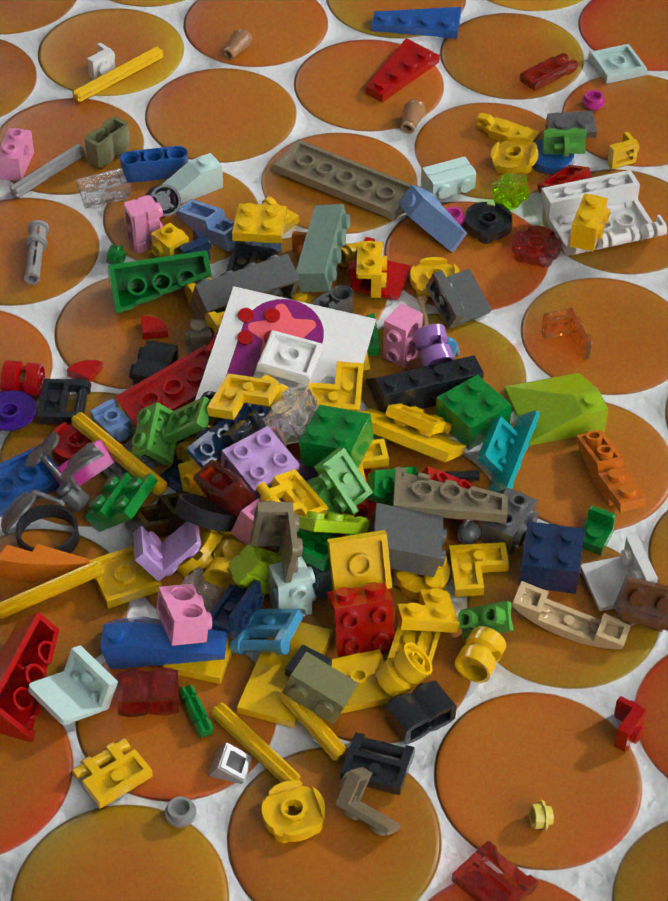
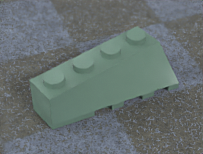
(323, 248)

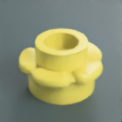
(540, 816)

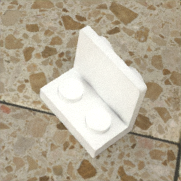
(607, 575)

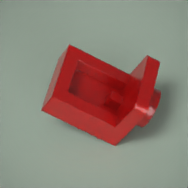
(632, 723)

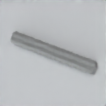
(47, 171)

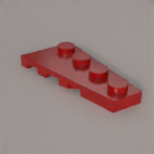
(401, 69)

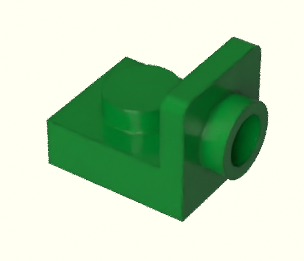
(598, 529)

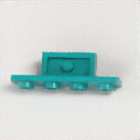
(506, 447)

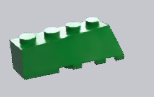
(148, 279)

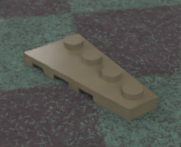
(448, 498)

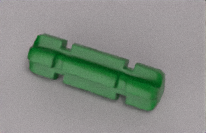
(196, 711)

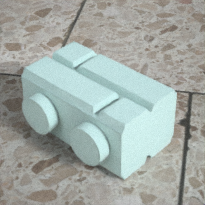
(448, 178)

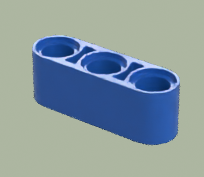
(153, 163)

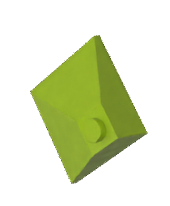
(565, 404)

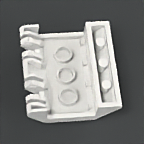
(627, 218)

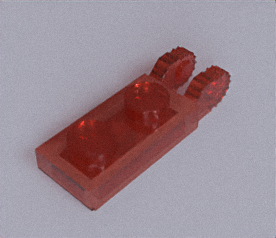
(548, 71)

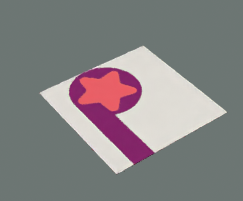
(342, 334)

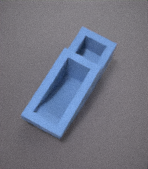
(209, 221)

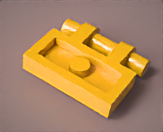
(415, 417)
(292, 489)
(116, 778)

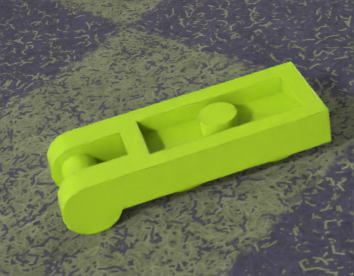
(333, 523)

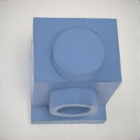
(112, 420)

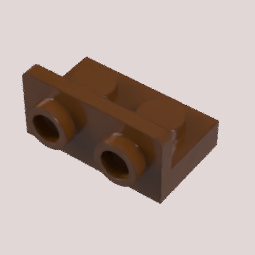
(643, 603)

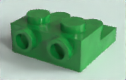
(119, 500)

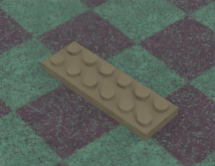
(342, 178)

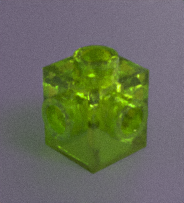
(510, 190)

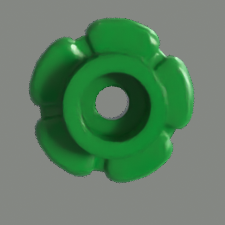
(116, 254)

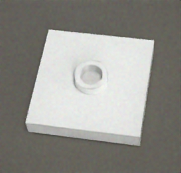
(289, 357)

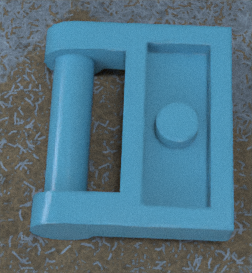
(268, 624)

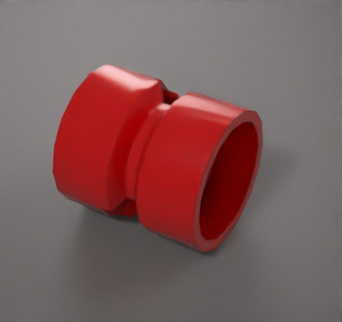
(14, 379)

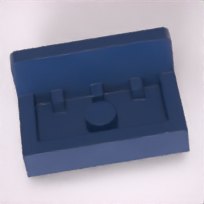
(236, 608)

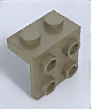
(278, 526)

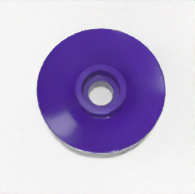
(16, 410)

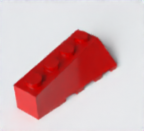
(22, 662)

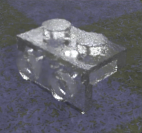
(103, 188)

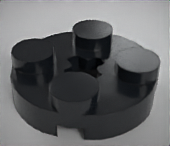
(497, 225)

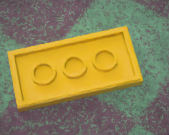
(434, 446)
(269, 678)

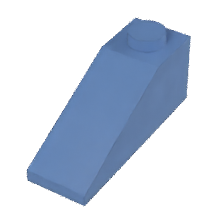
(432, 217)

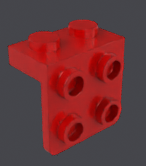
(396, 278)
(362, 618)

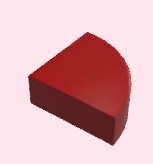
(153, 328)
(85, 370)

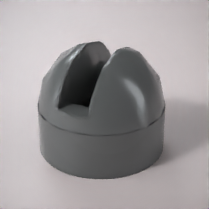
(468, 532)

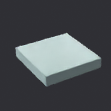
(617, 63)

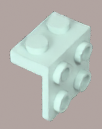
(77, 691)

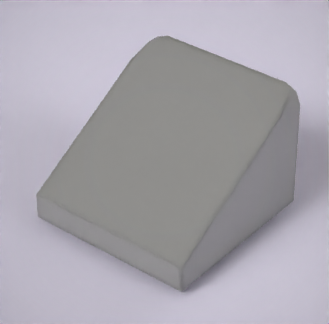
(230, 764)

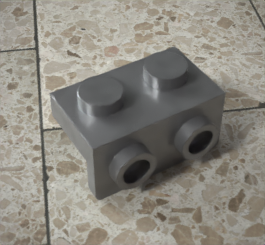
(569, 120)

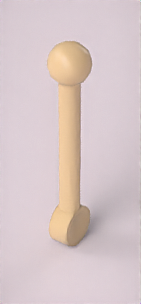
(422, 300)

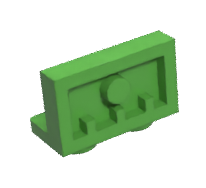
(187, 420)
(150, 433)

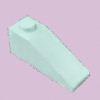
(197, 178)

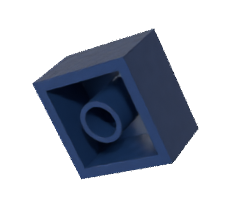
(552, 557)

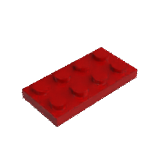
(170, 387)

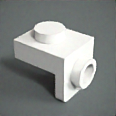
(101, 62)

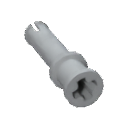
(32, 272)

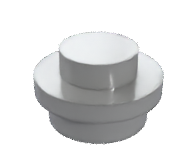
(180, 812)

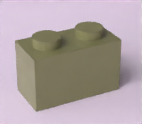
(319, 687)

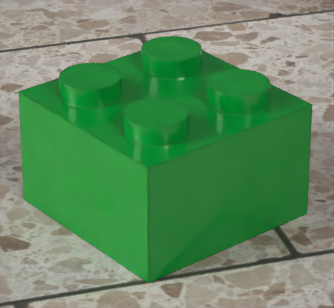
(471, 410)
(333, 429)

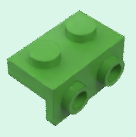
(343, 481)

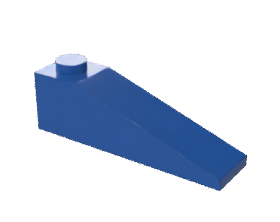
(145, 643)

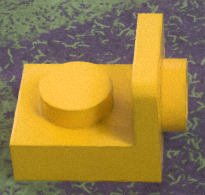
(623, 152)

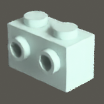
(293, 595)

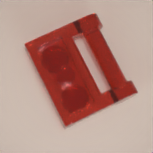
(486, 884)

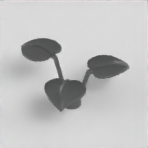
(69, 491)

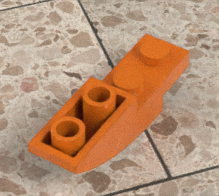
(607, 471)

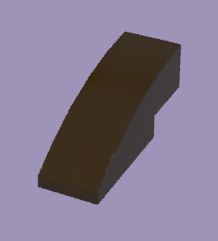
(159, 517)

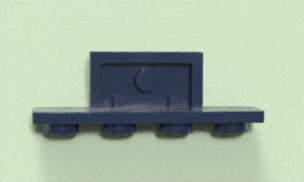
(210, 442)

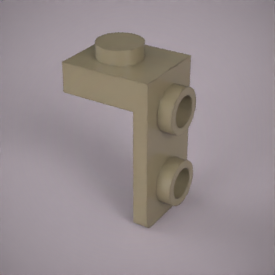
(352, 788)

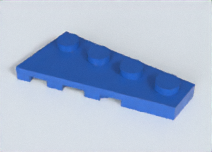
(423, 22)

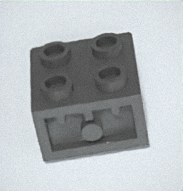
(457, 297)

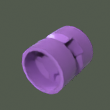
(432, 345)

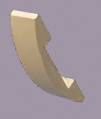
(568, 622)

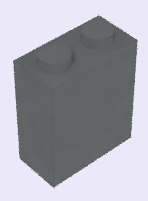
(412, 538)

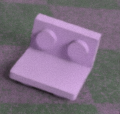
(258, 459)
(164, 557)

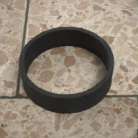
(48, 511)
(204, 513)

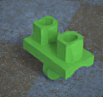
(564, 141)
(495, 616)

